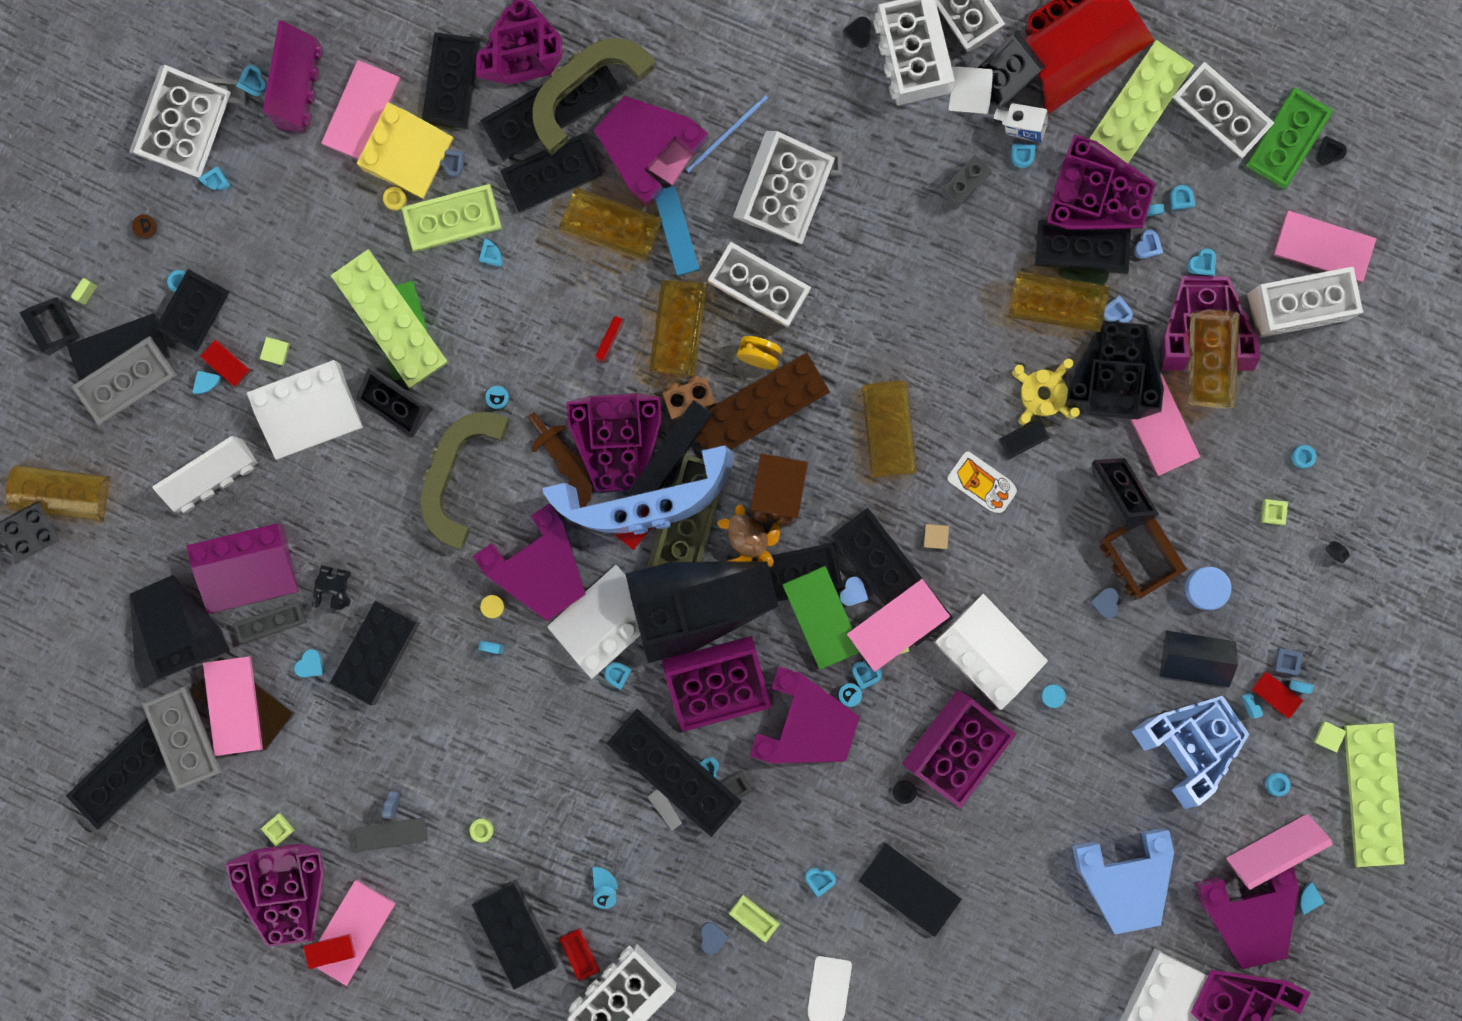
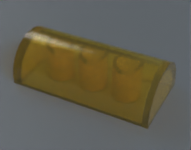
(611, 224)
(1057, 301)
(678, 328)
(1213, 358)
(889, 429)
(58, 492)

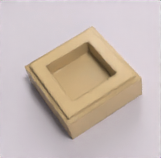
(936, 536)

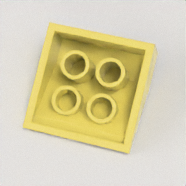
(404, 150)

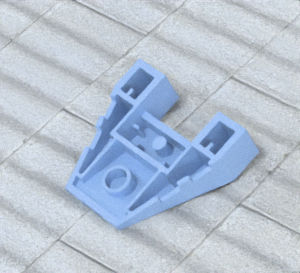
(1201, 741)
(1131, 890)

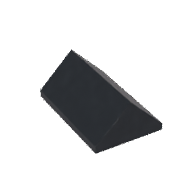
(392, 402)
(1124, 492)
(1199, 659)

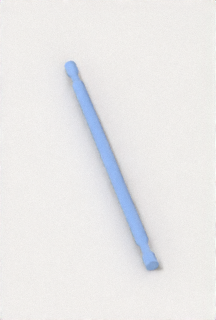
(727, 133)

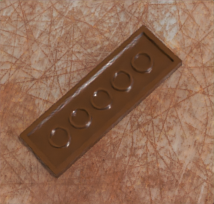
(763, 404)

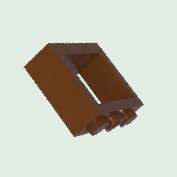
(1164, 546)

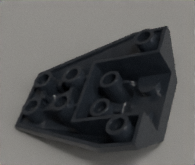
(1116, 361)
(171, 631)

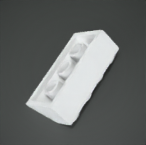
(206, 474)

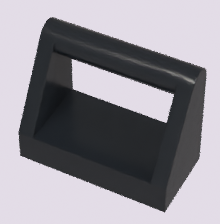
(38, 331)

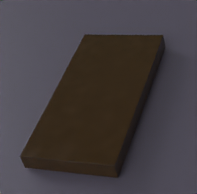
(272, 712)

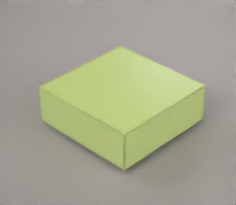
(83, 291)
(274, 351)
(1274, 512)
(1329, 736)
(277, 829)

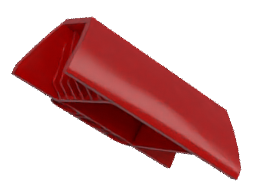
(1083, 44)

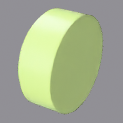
(481, 830)

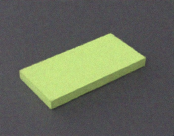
(451, 218)

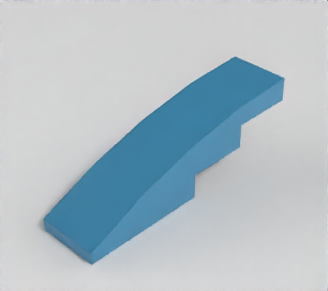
(676, 232)

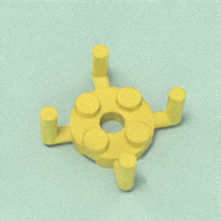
(1054, 383)

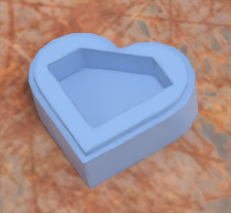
(1148, 246)
(1117, 311)
(853, 592)

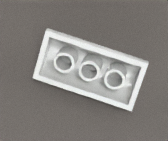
(971, 21)
(1223, 110)
(759, 284)

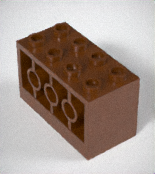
(778, 489)

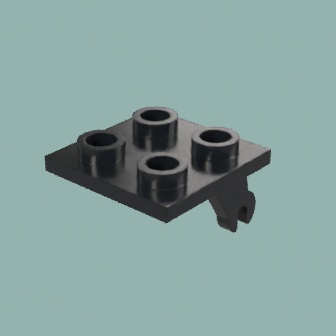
(27, 532)

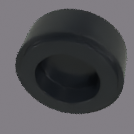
(1337, 551)
(904, 792)

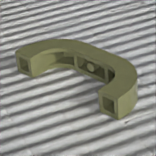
(575, 72)
(443, 464)

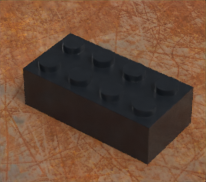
(375, 653)
(515, 934)

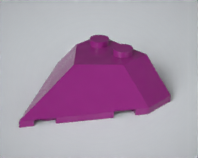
(519, 46)

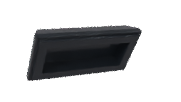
(1024, 438)

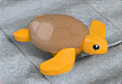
(749, 536)

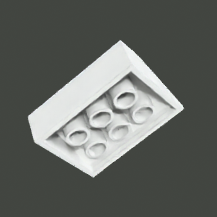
(180, 121)
(784, 186)
(305, 409)
(599, 623)
(990, 652)
(1165, 991)

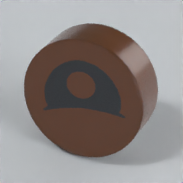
(144, 226)

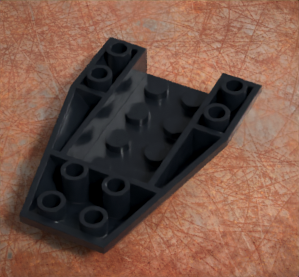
(697, 602)

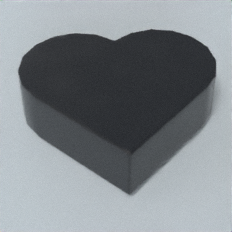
(859, 31)
(1330, 151)

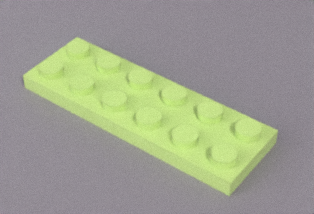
(1142, 101)
(389, 319)
(1374, 794)

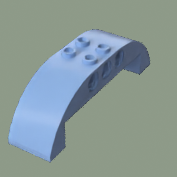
(685, 500)

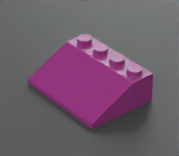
(292, 78)
(243, 568)
(716, 683)
(959, 748)

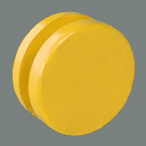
(759, 352)

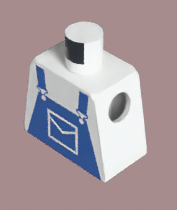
(1031, 124)

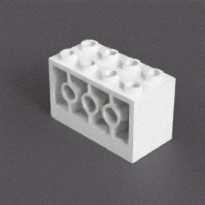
(911, 44)
(1305, 302)
(638, 1001)

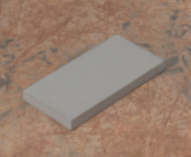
(124, 380)
(181, 738)

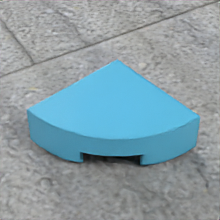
(215, 179)
(490, 254)
(205, 382)
(1254, 711)
(603, 878)
(1309, 898)

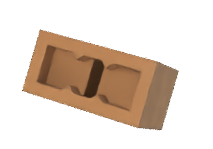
(686, 392)

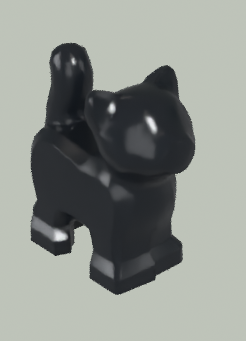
(332, 585)

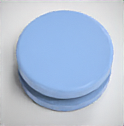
(1208, 588)

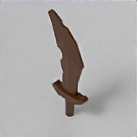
(567, 461)

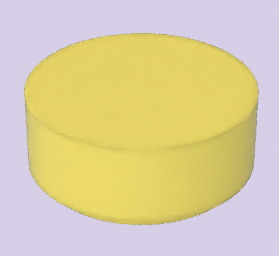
(394, 198)
(492, 606)

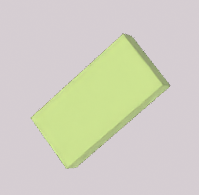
(754, 918)

